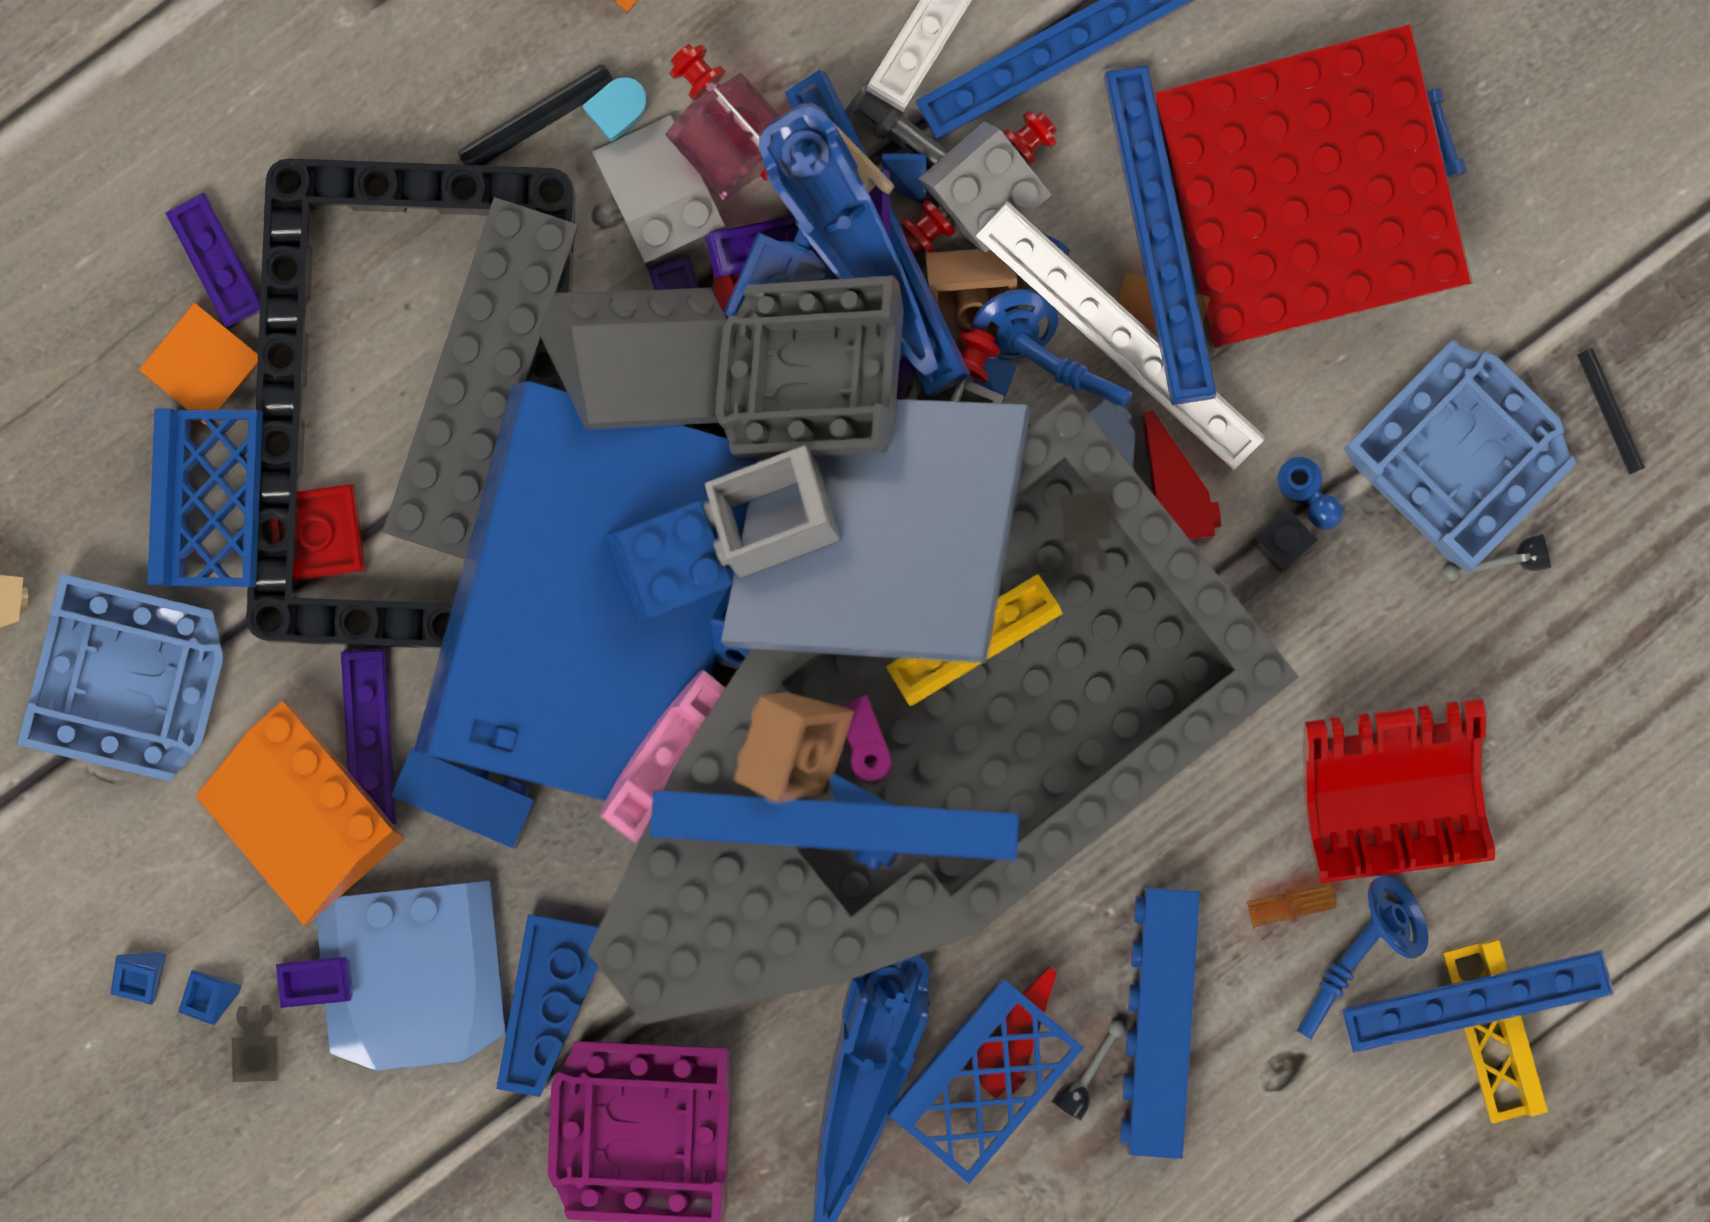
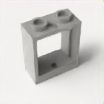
(761, 479)

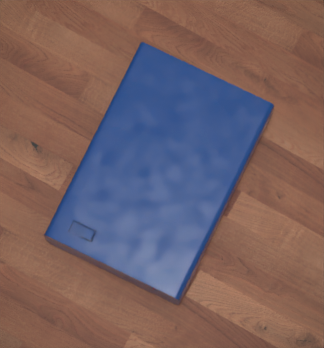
(542, 645)

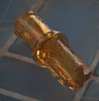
(1291, 905)

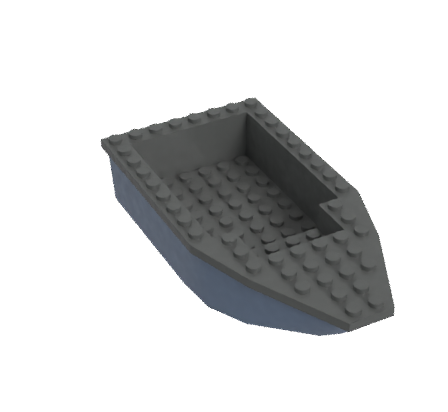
(1053, 728)

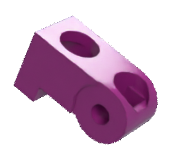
(870, 753)

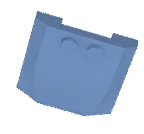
(1463, 452)
(123, 679)
(418, 975)

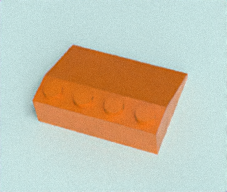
(297, 813)

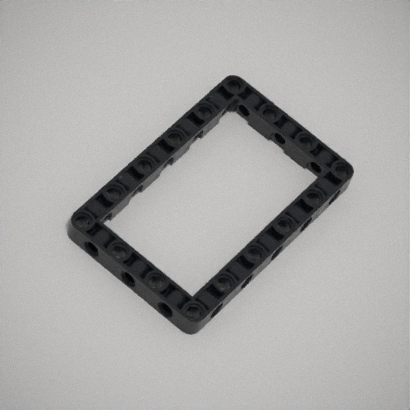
(281, 389)

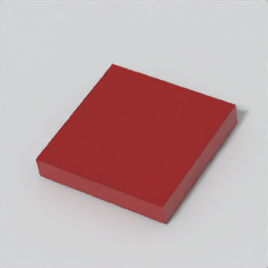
(327, 533)

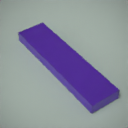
(369, 725)

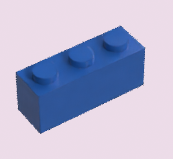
(466, 797)

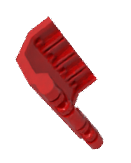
(1397, 793)

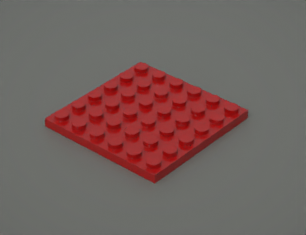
(1314, 187)

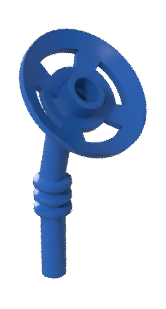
(1018, 335)
(1385, 923)

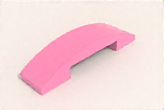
(651, 765)

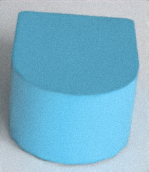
(617, 107)

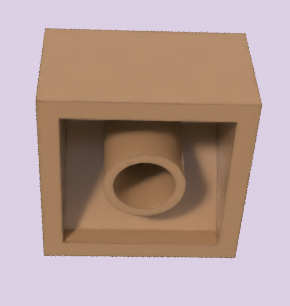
(964, 283)
(792, 746)

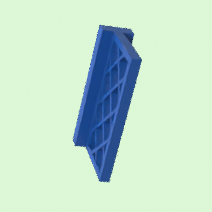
(171, 504)
(956, 1053)

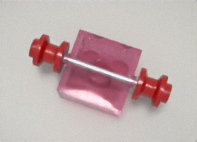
(723, 126)

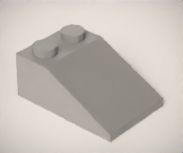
(658, 193)

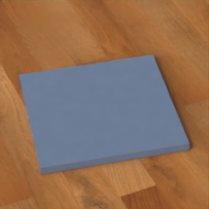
(915, 545)

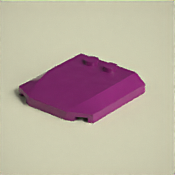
(641, 1132)

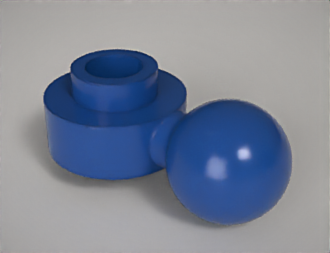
(1324, 510)

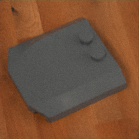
(811, 368)

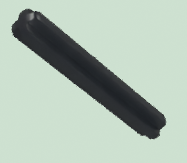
(535, 117)

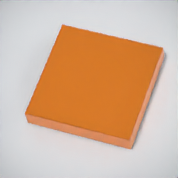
(200, 362)

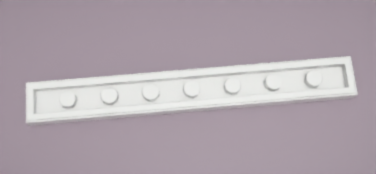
(1112, 330)

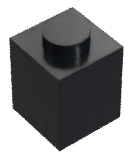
(1284, 540)

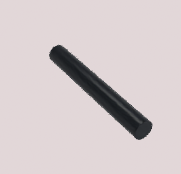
(1610, 411)

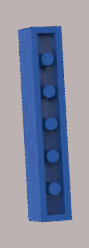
(1162, 1023)

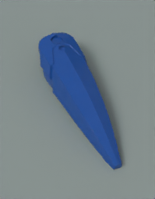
(835, 213)
(872, 1058)

